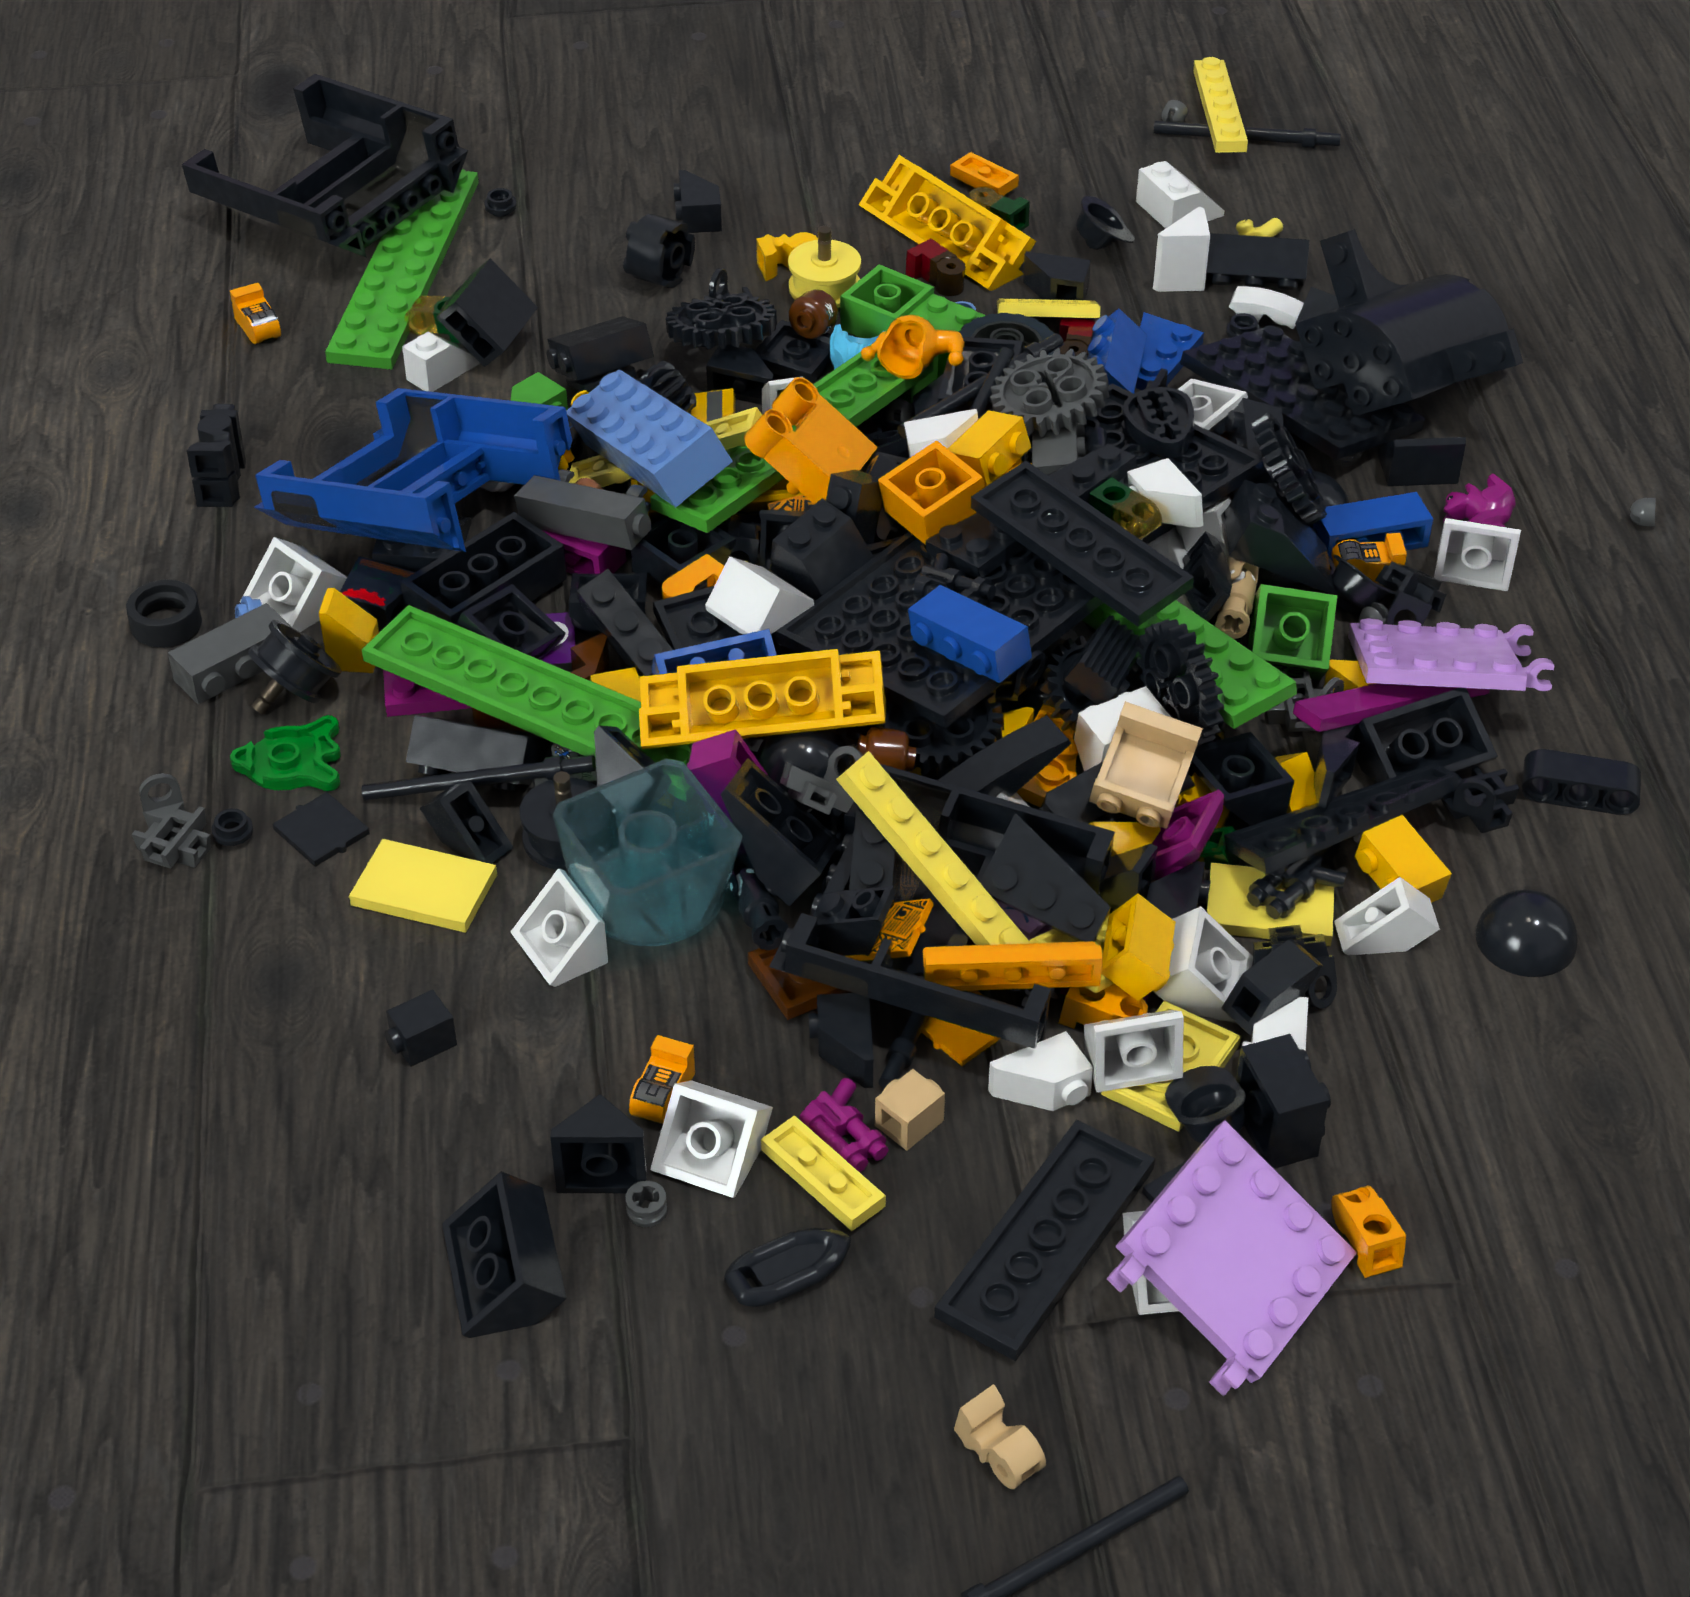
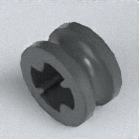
(635, 1198)

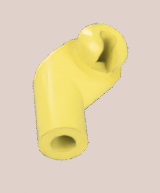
(1268, 229)

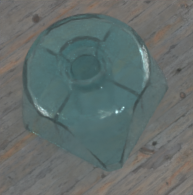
(649, 853)

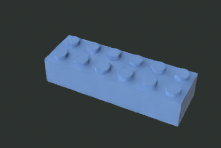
(648, 437)

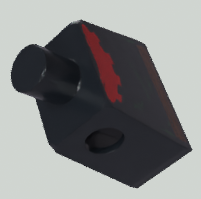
(376, 589)

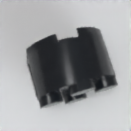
(658, 250)

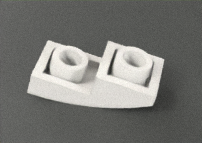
(1260, 301)

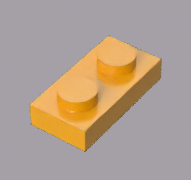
(983, 173)

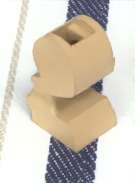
(1008, 1449)

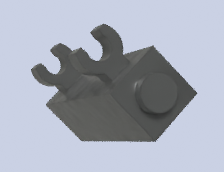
(585, 510)

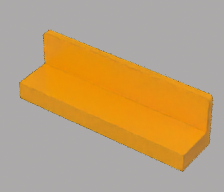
(1014, 965)

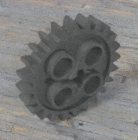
(1072, 382)

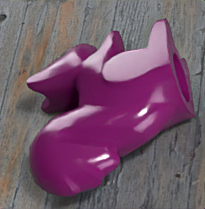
(1488, 507)

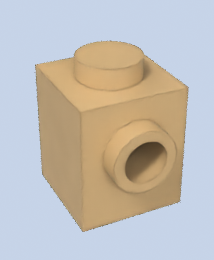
(909, 1109)

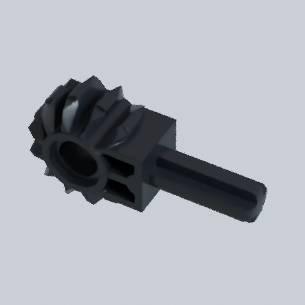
(669, 384)

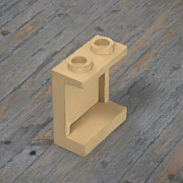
(1145, 765)

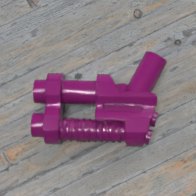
(832, 1119)

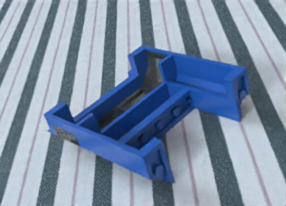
(419, 466)

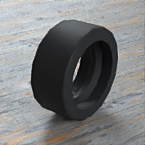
(161, 595)

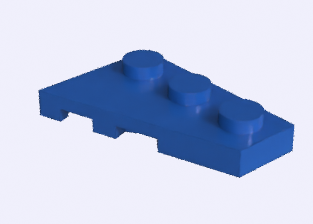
(1164, 347)

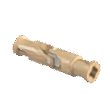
(1235, 612)

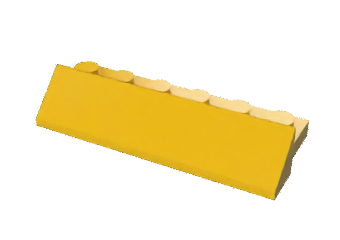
(931, 209)
(762, 697)

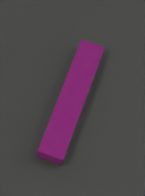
(1353, 705)

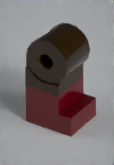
(937, 267)
(1075, 334)

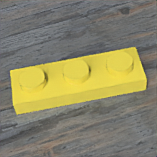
(823, 1173)

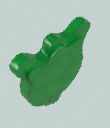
(292, 757)

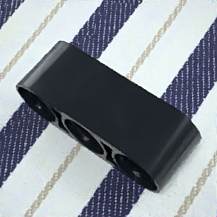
(1581, 782)

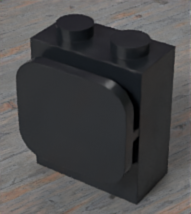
(487, 312)
(599, 350)

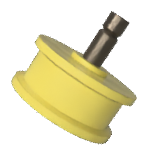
(823, 266)

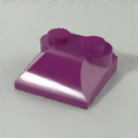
(1187, 833)

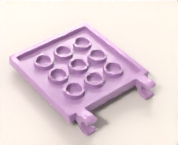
(1445, 655)
(1234, 1254)

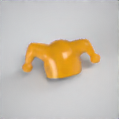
(912, 345)

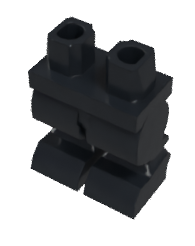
(217, 457)

